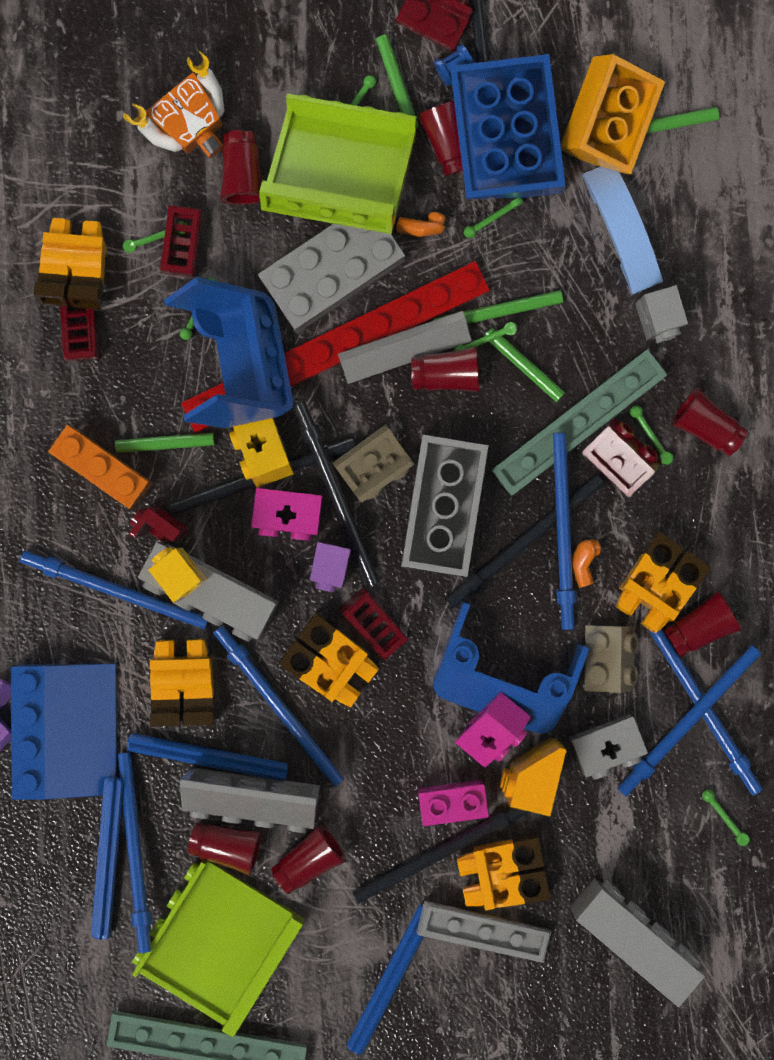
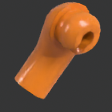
(422, 228)
(582, 559)

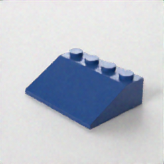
(508, 128)
(62, 729)

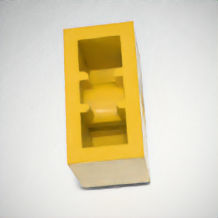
(265, 465)
(176, 573)

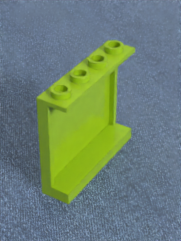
(339, 164)
(218, 944)

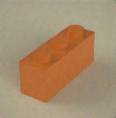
(100, 467)

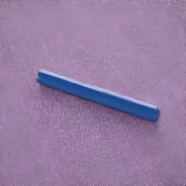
(207, 757)
(107, 858)
(386, 986)

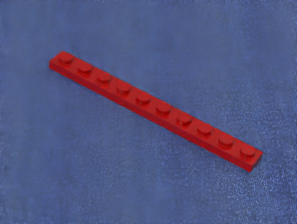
(382, 322)

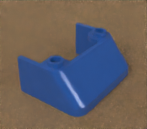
(248, 352)
(461, 684)

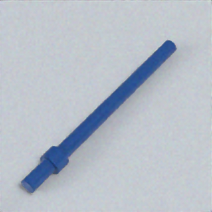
(54, 567)
(566, 594)
(239, 655)
(738, 762)
(646, 768)
(141, 917)

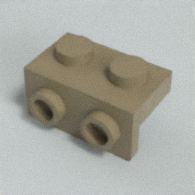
(373, 464)
(610, 658)

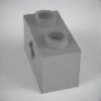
(662, 314)
(619, 731)

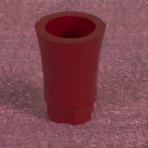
(443, 134)
(240, 169)
(447, 371)
(709, 423)
(703, 625)
(226, 846)
(308, 860)

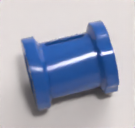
(459, 57)

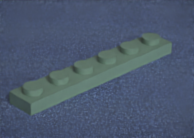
(580, 421)
(194, 1041)

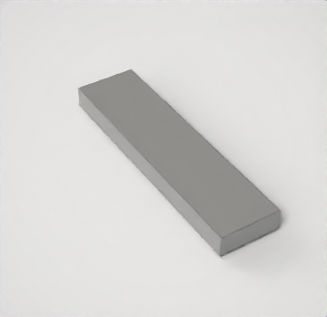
(401, 347)
(483, 931)

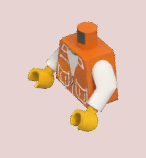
(186, 114)

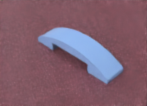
(624, 228)

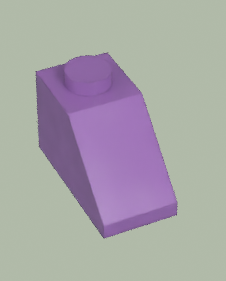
(329, 566)

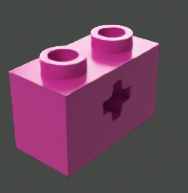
(270, 502)
(494, 730)
(453, 802)

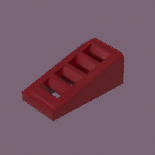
(167, 252)
(69, 353)
(354, 604)

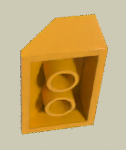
(612, 114)
(534, 777)

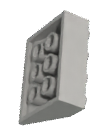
(249, 798)

